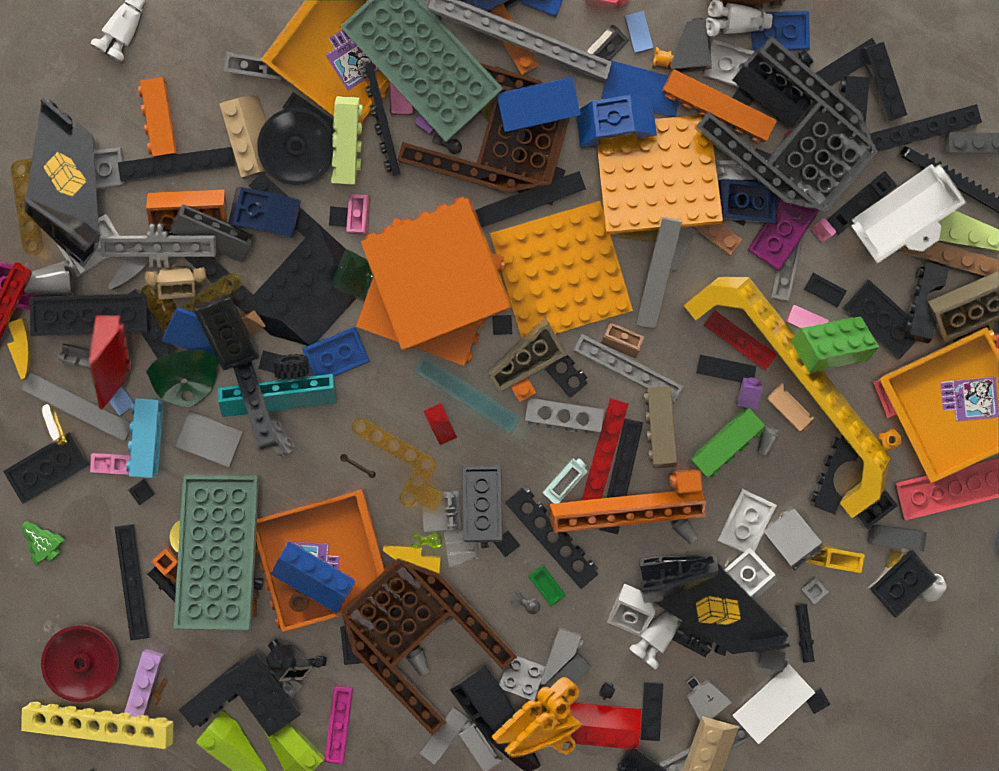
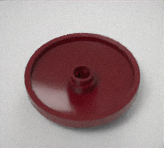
(79, 663)

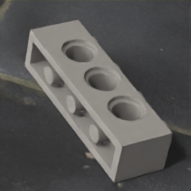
(595, 416)

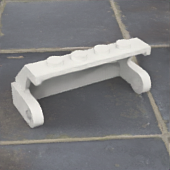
(908, 214)

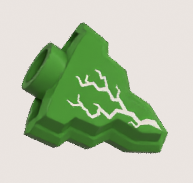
(41, 543)

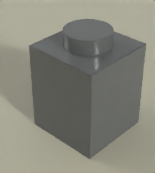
(773, 660)

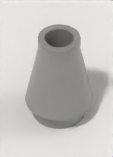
(768, 440)
(685, 529)
(418, 660)

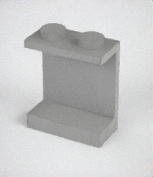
(794, 539)

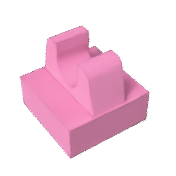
(823, 230)

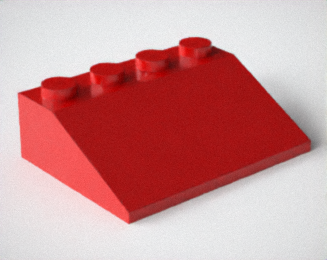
(108, 358)

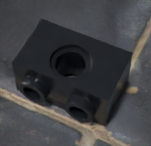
(877, 510)

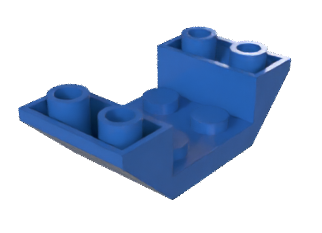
(616, 118)

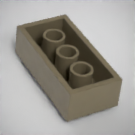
(967, 307)

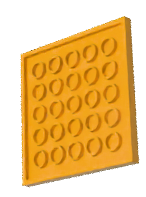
(659, 177)
(562, 270)

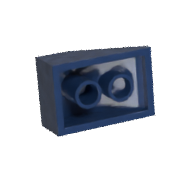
(747, 201)

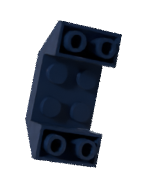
(264, 211)

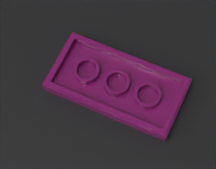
(779, 239)

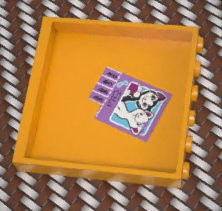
(321, 57)
(950, 403)

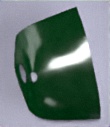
(193, 365)

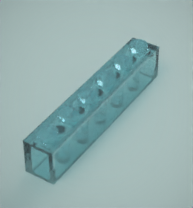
(467, 394)

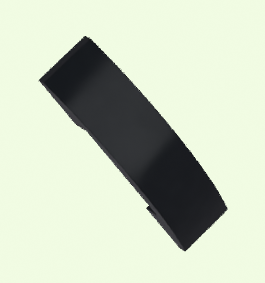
(861, 201)

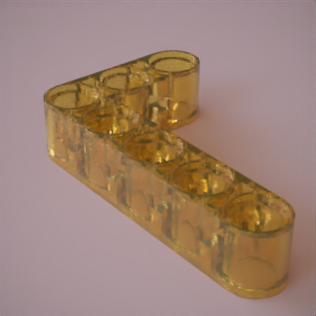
(20, 198)
(164, 317)
(400, 453)

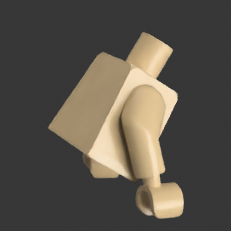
(175, 281)

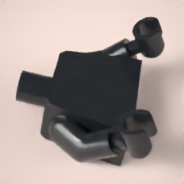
(289, 663)

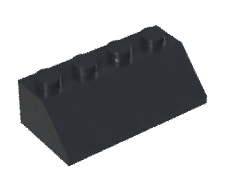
(772, 89)

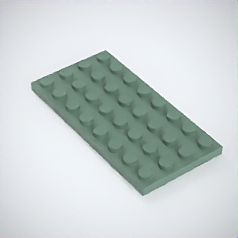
(423, 61)
(216, 553)

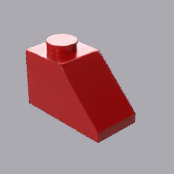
(440, 424)

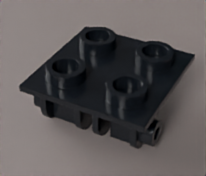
(693, 640)
(639, 761)

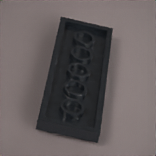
(78, 313)

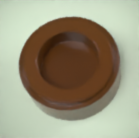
(298, 602)

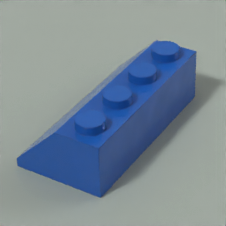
(313, 576)

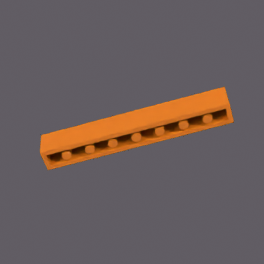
(627, 510)

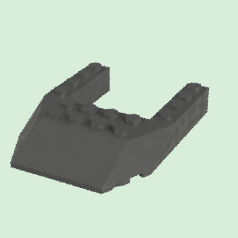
(819, 153)

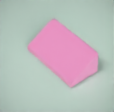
(398, 102)
(358, 213)
(802, 318)

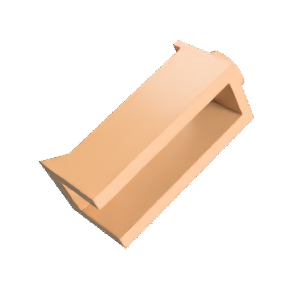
(790, 408)

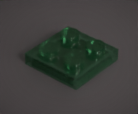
(353, 275)

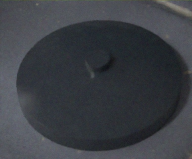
(295, 146)

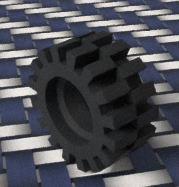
(291, 366)

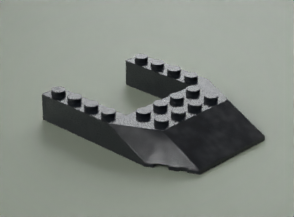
(298, 296)

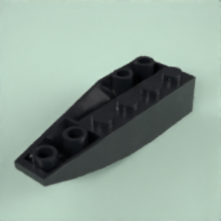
(490, 710)

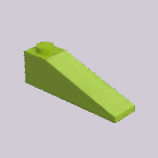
(229, 745)
(294, 750)

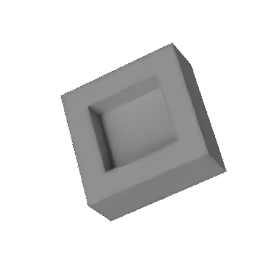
(814, 590)

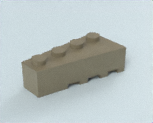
(528, 356)
(662, 427)

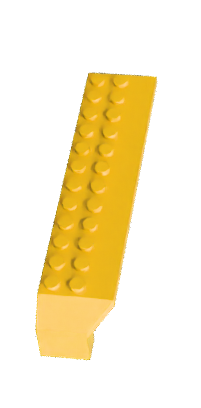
(744, 294)

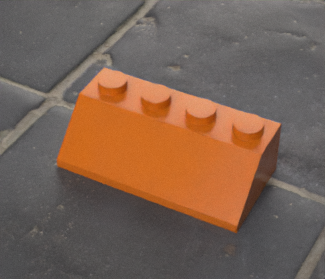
(164, 206)

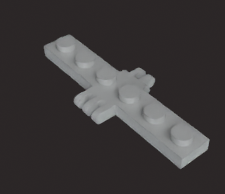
(158, 246)

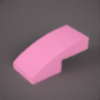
(109, 463)

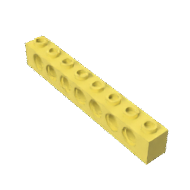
(33, 722)

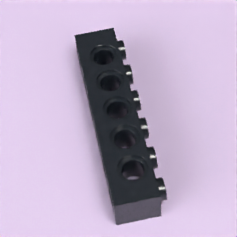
(926, 128)
(580, 577)

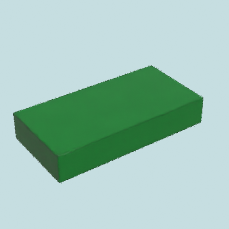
(547, 585)

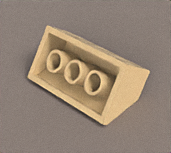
(243, 122)
(710, 745)

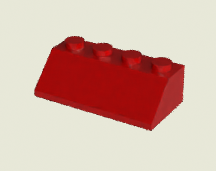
(606, 725)

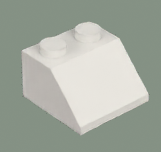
(751, 574)
(631, 612)

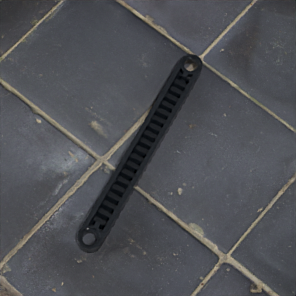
(961, 184)

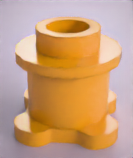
(662, 58)
(884, 437)

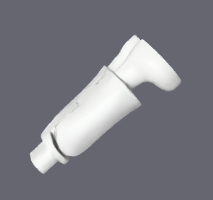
(739, 20)
(121, 27)
(658, 636)

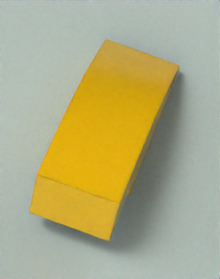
(21, 346)
(414, 556)
(839, 559)

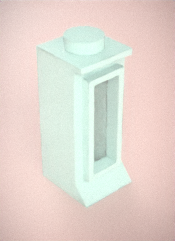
(565, 480)

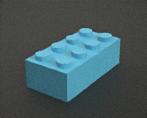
(145, 437)

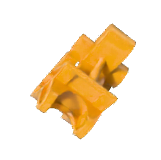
(540, 729)

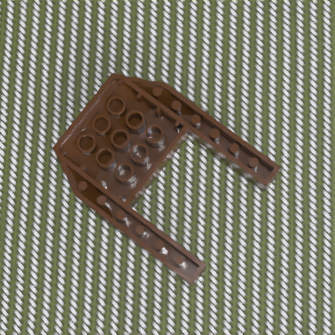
(506, 159)
(399, 614)

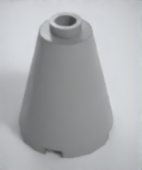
(51, 281)

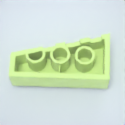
(345, 140)
(968, 232)

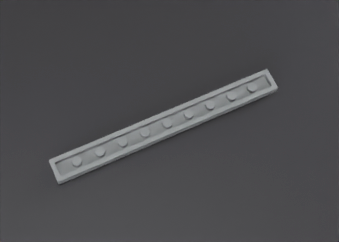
(521, 37)

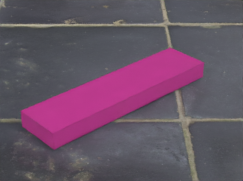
(338, 725)

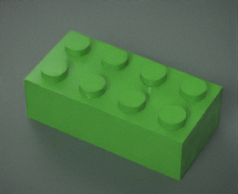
(834, 344)
(727, 442)

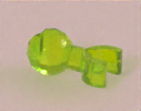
(431, 540)

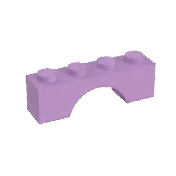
(143, 683)

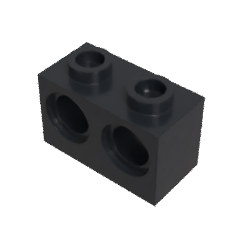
(563, 378)

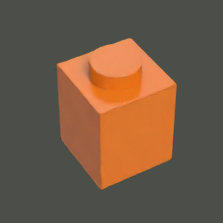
(523, 389)

